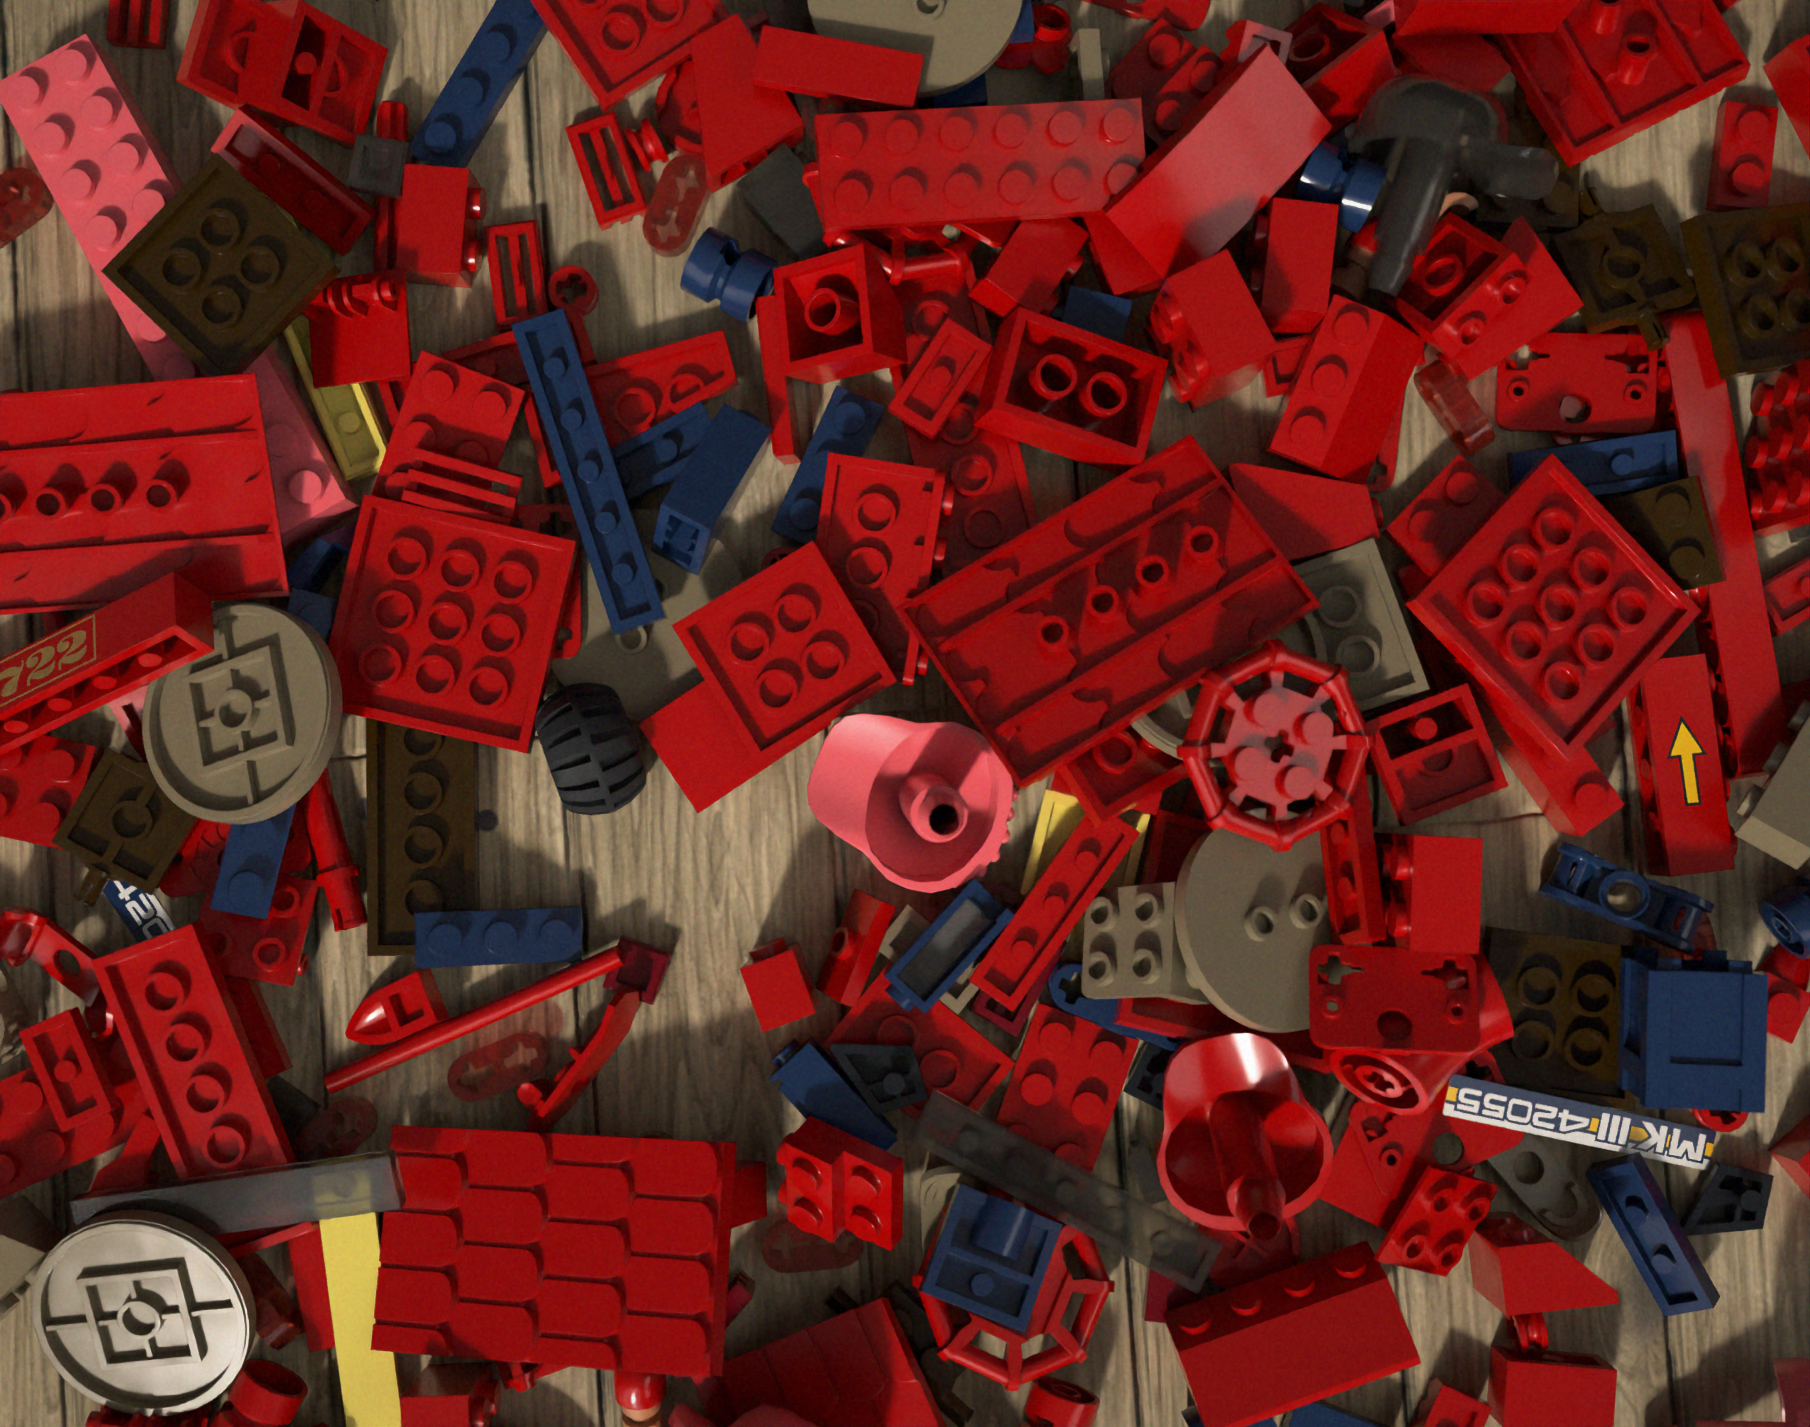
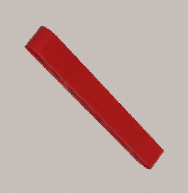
(1734, 615)

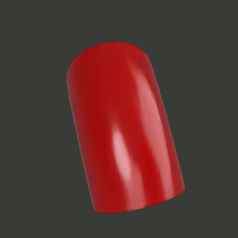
(1411, 1082)

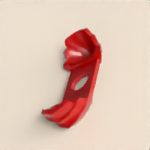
(36, 937)

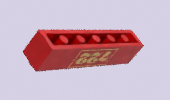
(102, 657)

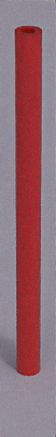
(474, 1019)

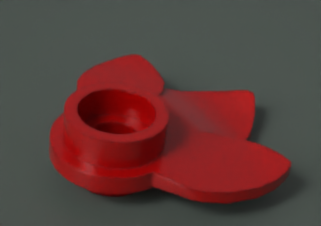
(1049, 44)

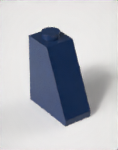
(709, 488)

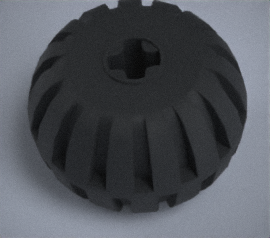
(590, 748)

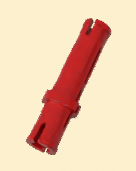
(333, 856)

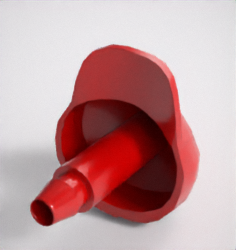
(1239, 1135)

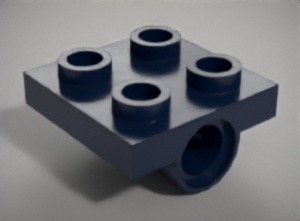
(990, 1257)

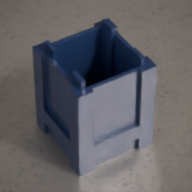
(1692, 1031)

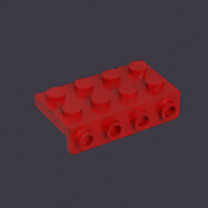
(882, 544)

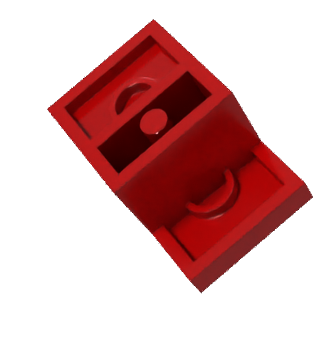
(284, 65)
(1432, 747)

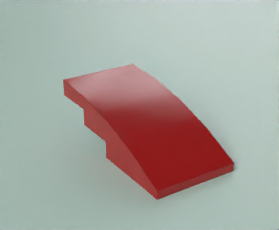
(1219, 165)

